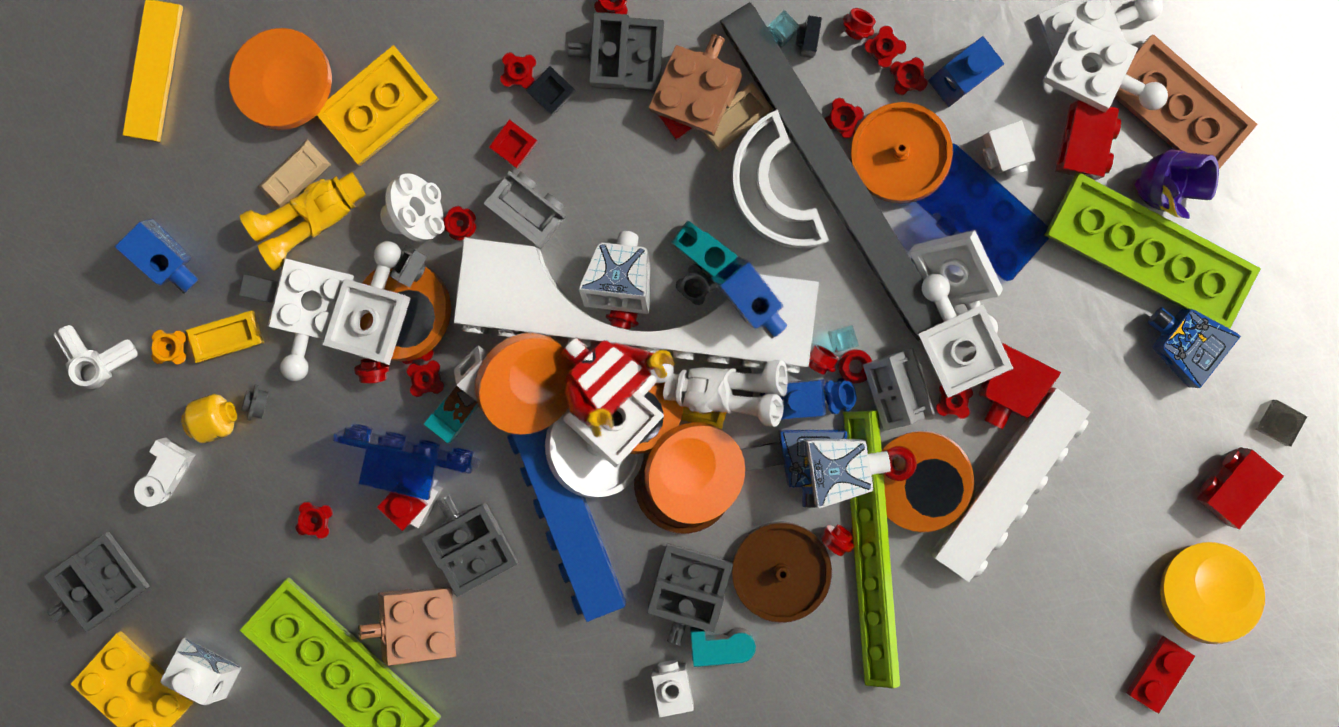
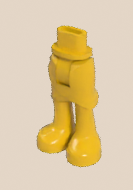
(321, 207)

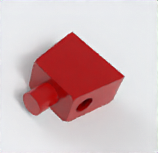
(1017, 389)

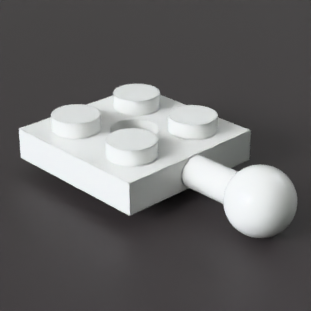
(1096, 13)
(1113, 63)
(969, 255)
(385, 306)
(291, 316)
(971, 327)
(638, 420)

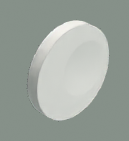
(582, 468)

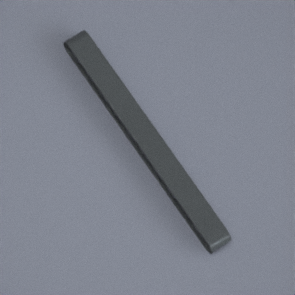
(831, 168)

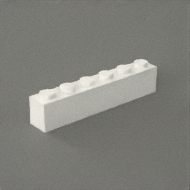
(1010, 483)

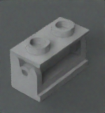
(526, 209)
(898, 389)

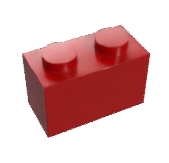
(1088, 140)
(1239, 487)

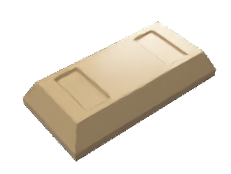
(744, 112)
(294, 174)

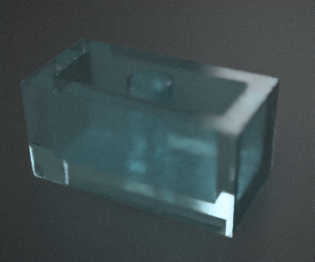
(783, 28)
(843, 338)

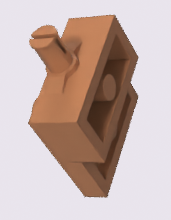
(696, 87)
(414, 625)

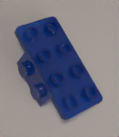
(978, 202)
(403, 465)

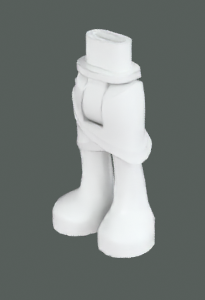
(711, 390)

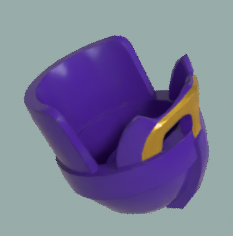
(1177, 176)

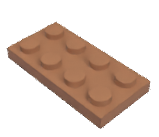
(1195, 114)

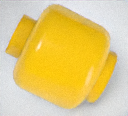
(208, 418)

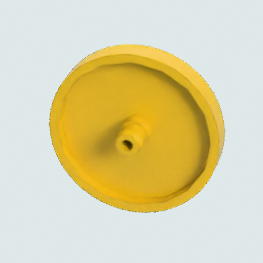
(1212, 593)

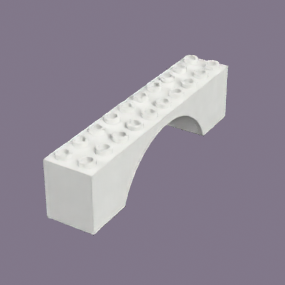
(513, 291)

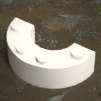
(756, 199)

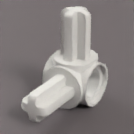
(79, 357)

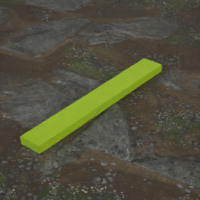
(873, 564)

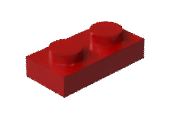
(1160, 674)

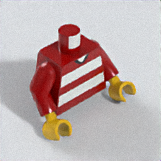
(607, 378)

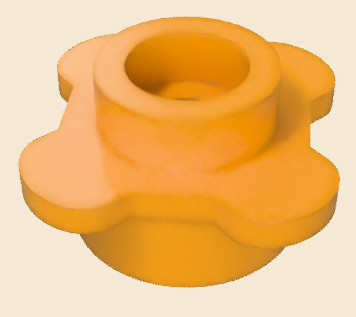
(161, 340)

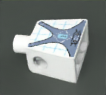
(618, 276)
(842, 469)
(198, 671)

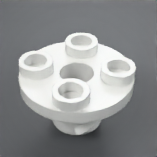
(413, 208)

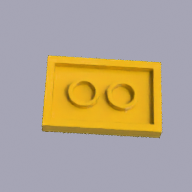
(377, 105)
(128, 687)

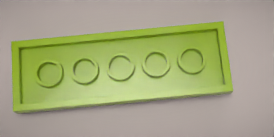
(1152, 250)
(333, 663)

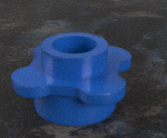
(840, 395)

